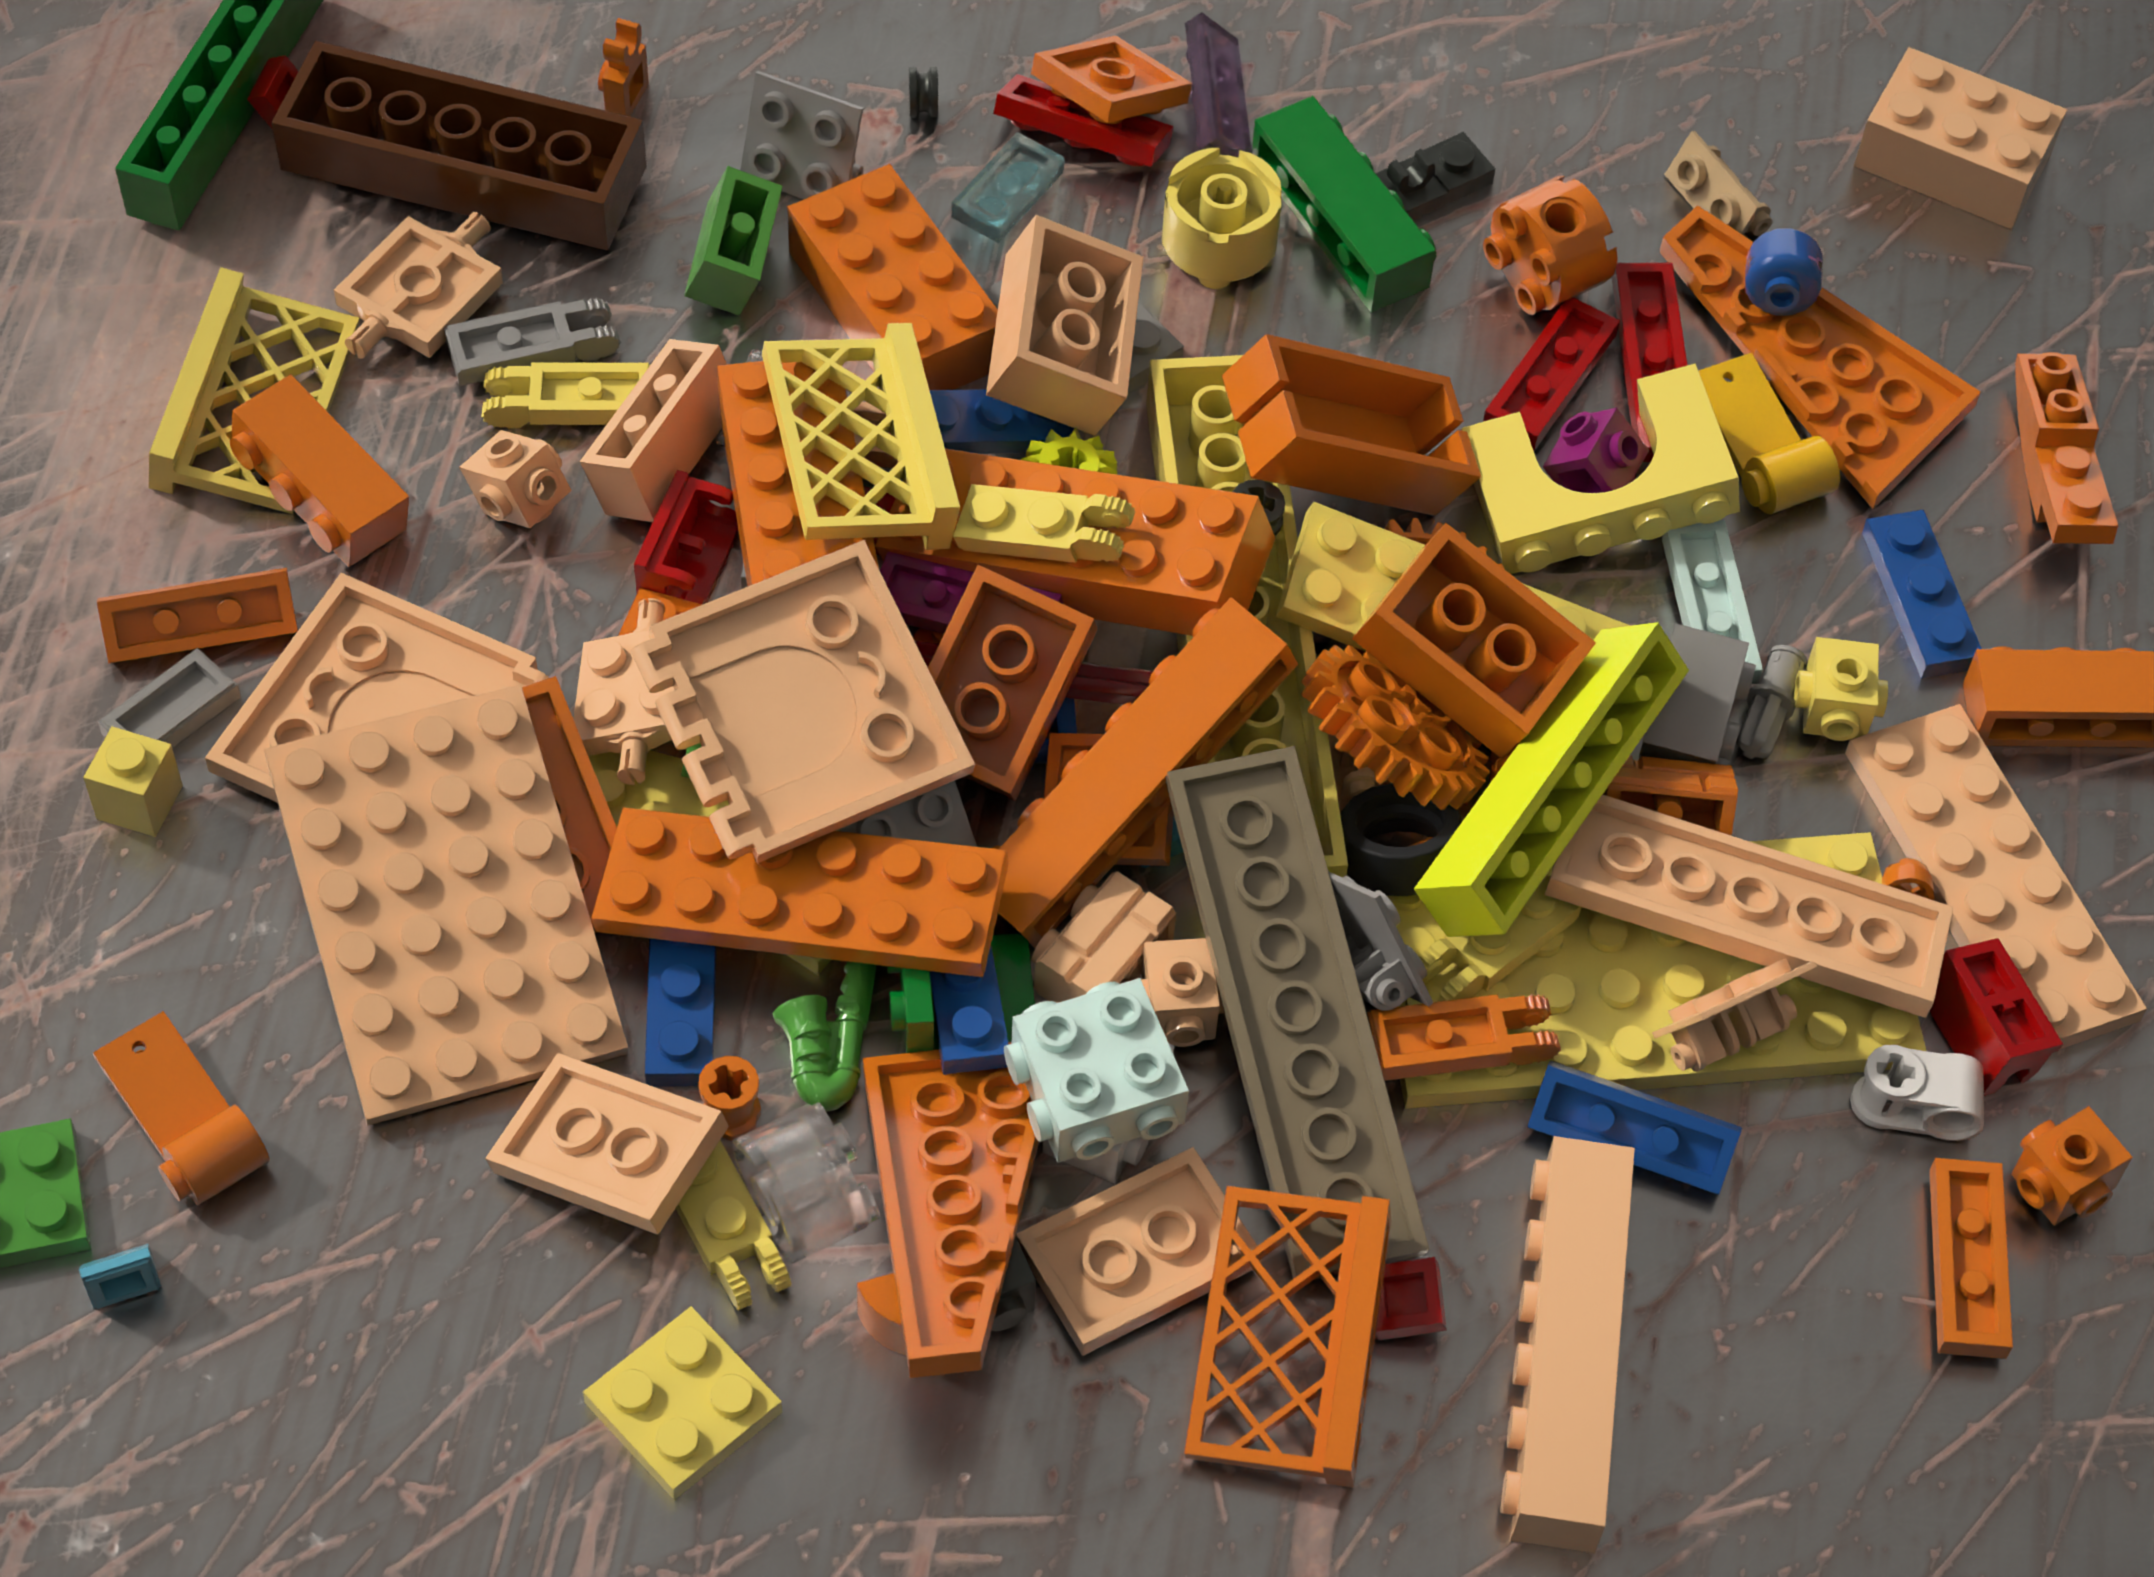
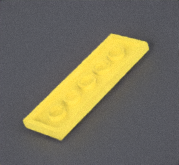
(1349, 567)

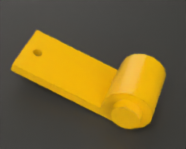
(1764, 446)

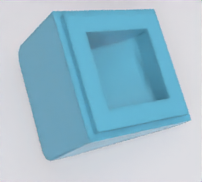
(120, 1276)

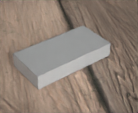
(176, 701)

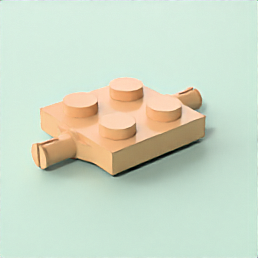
(418, 285)
(613, 702)

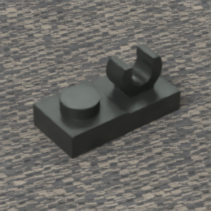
(1438, 175)

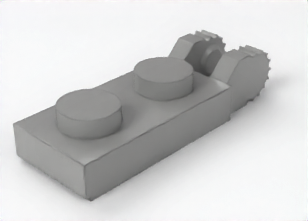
(530, 336)

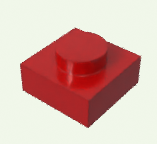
(272, 87)
(1411, 1299)

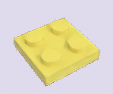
(682, 1402)

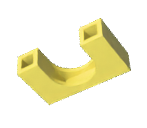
(1545, 523)

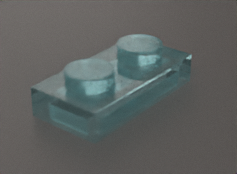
(1007, 187)

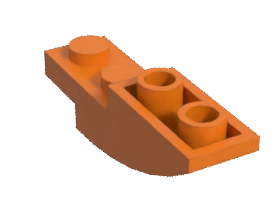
(2059, 450)

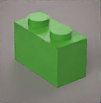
(733, 241)

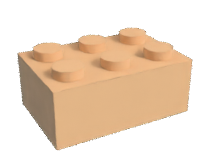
(1959, 137)
(1065, 326)

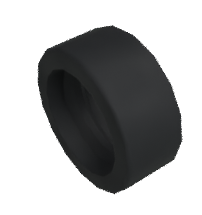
(1383, 811)

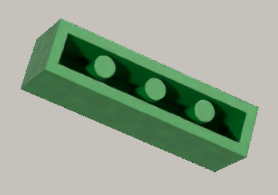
(1345, 204)

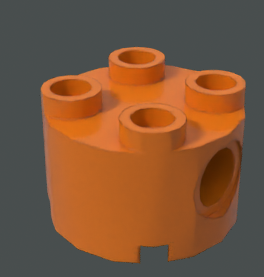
(1551, 244)

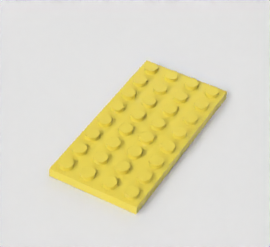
(1619, 980)

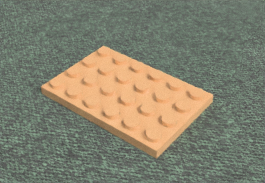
(444, 903)

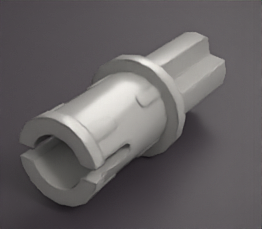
(1771, 701)

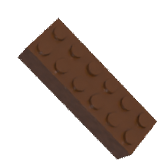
(460, 144)

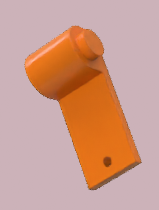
(181, 1111)

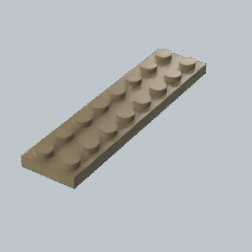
(1292, 995)

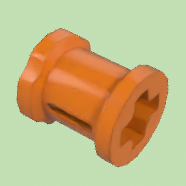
(733, 1088)

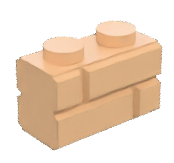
(1102, 939)

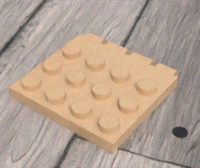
(357, 663)
(801, 704)

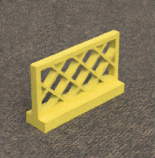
(207, 367)
(913, 438)

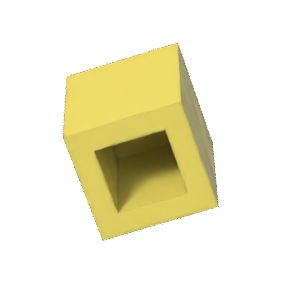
(133, 781)

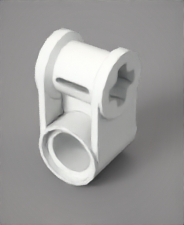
(1927, 1091)

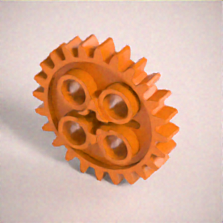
(1393, 729)

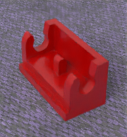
(687, 540)
(1992, 1014)

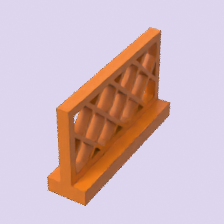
(1350, 1339)

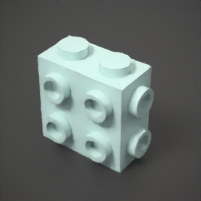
(1096, 1071)

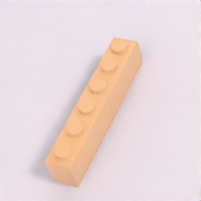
(1572, 1345)

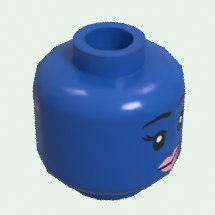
(1785, 266)

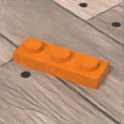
(197, 615)
(1970, 1258)

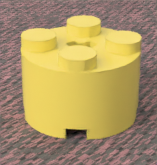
(1221, 216)

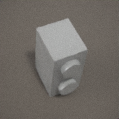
(1697, 715)

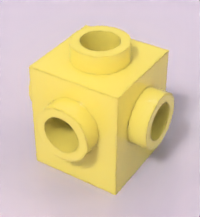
(1840, 689)

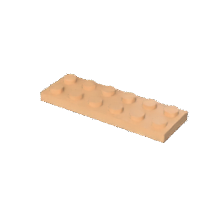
(1994, 868)
(1755, 903)

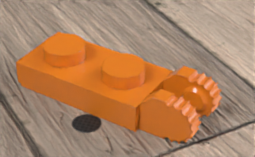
(1461, 1035)

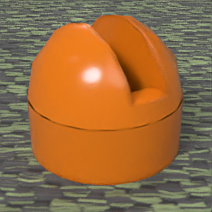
(1910, 871)

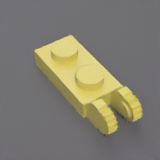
(558, 393)
(1042, 524)
(1492, 957)
(729, 1228)

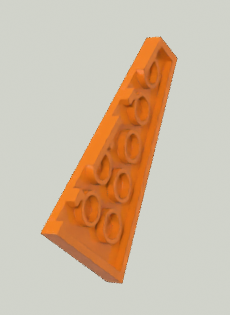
(1830, 365)
(952, 1191)

